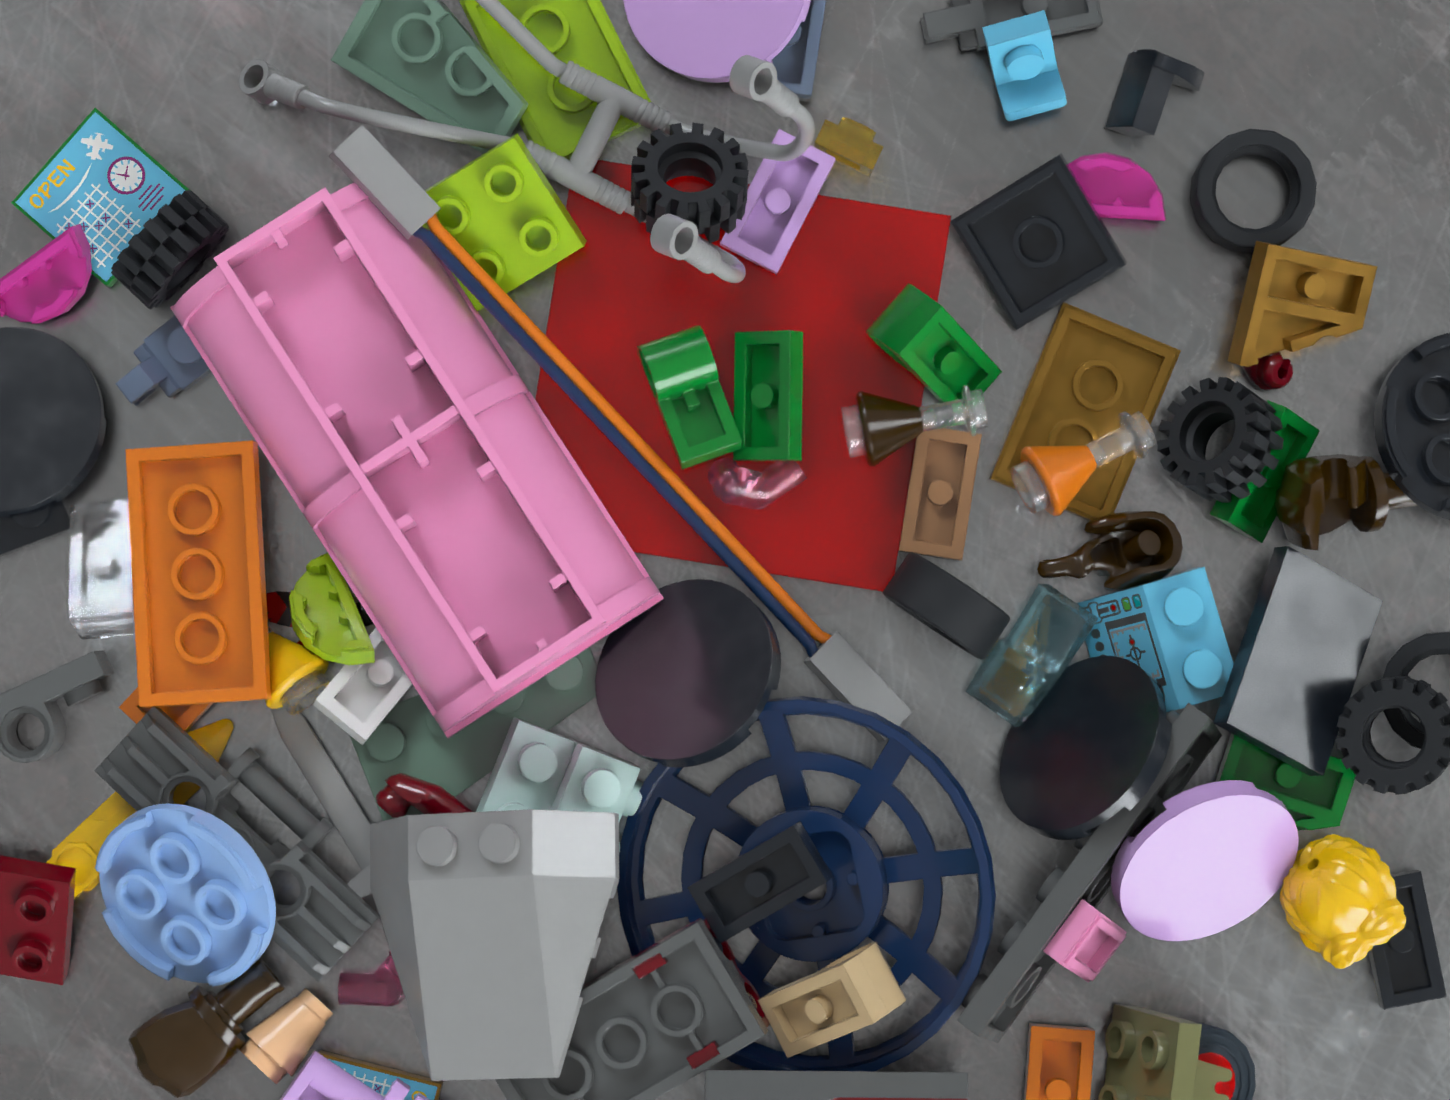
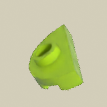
(327, 615)

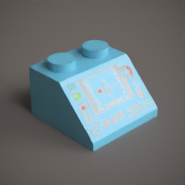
(1169, 633)

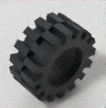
(690, 156)
(169, 249)
(1244, 455)

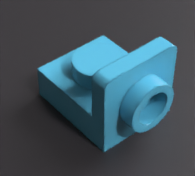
(1024, 66)

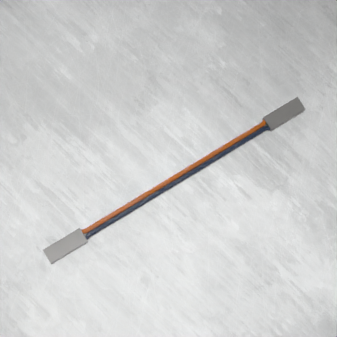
(408, 210)

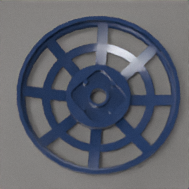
(860, 881)

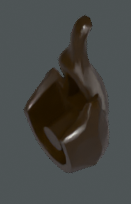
(1131, 550)

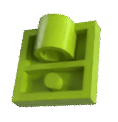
(506, 216)

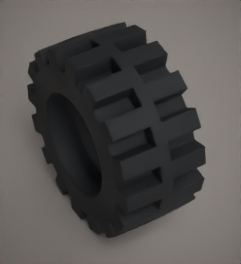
(1356, 741)

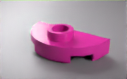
(1119, 187)
(48, 280)

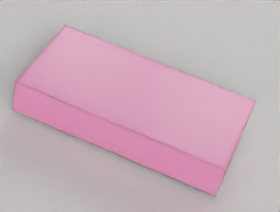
(1085, 941)

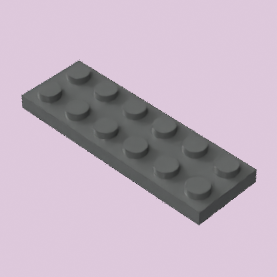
(999, 999)

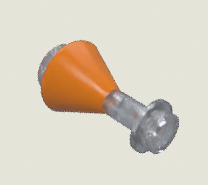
(1055, 474)

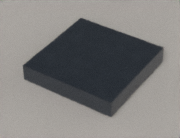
(1039, 241)

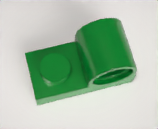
(932, 346)

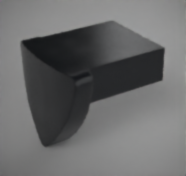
(1145, 90)

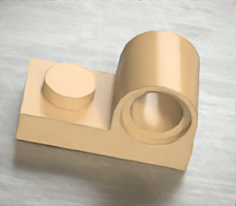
(833, 1000)

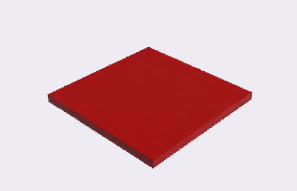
(832, 288)

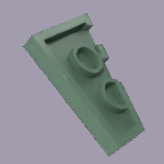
(430, 65)

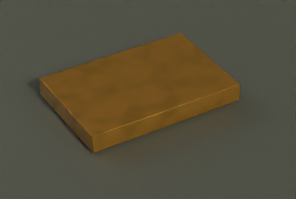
(1075, 396)

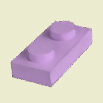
(778, 205)

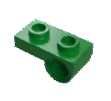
(690, 396)

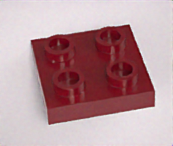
(35, 919)

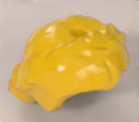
(1341, 899)

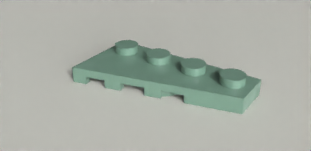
(415, 744)

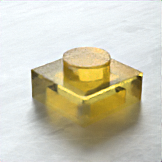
(850, 144)

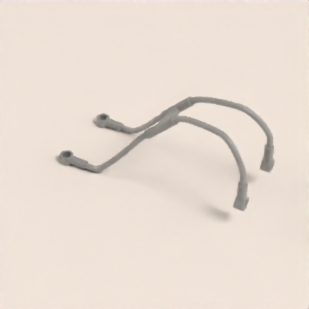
(670, 233)

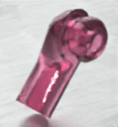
(751, 487)
(374, 989)

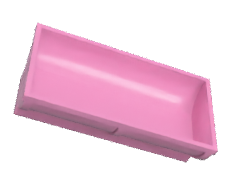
(414, 452)

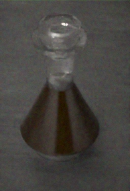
(884, 425)

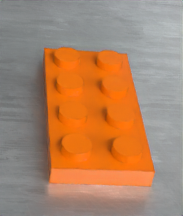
(198, 574)

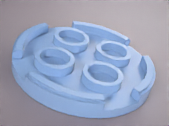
(185, 894)

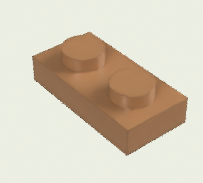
(940, 493)

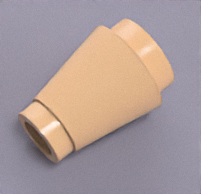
(286, 1036)

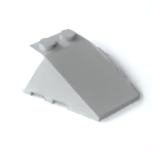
(494, 931)

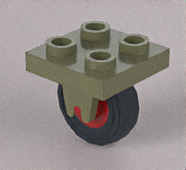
(1173, 1059)

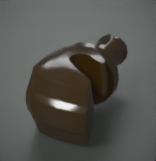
(1332, 490)
(199, 1037)

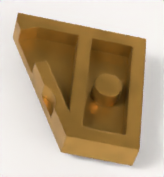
(1297, 300)

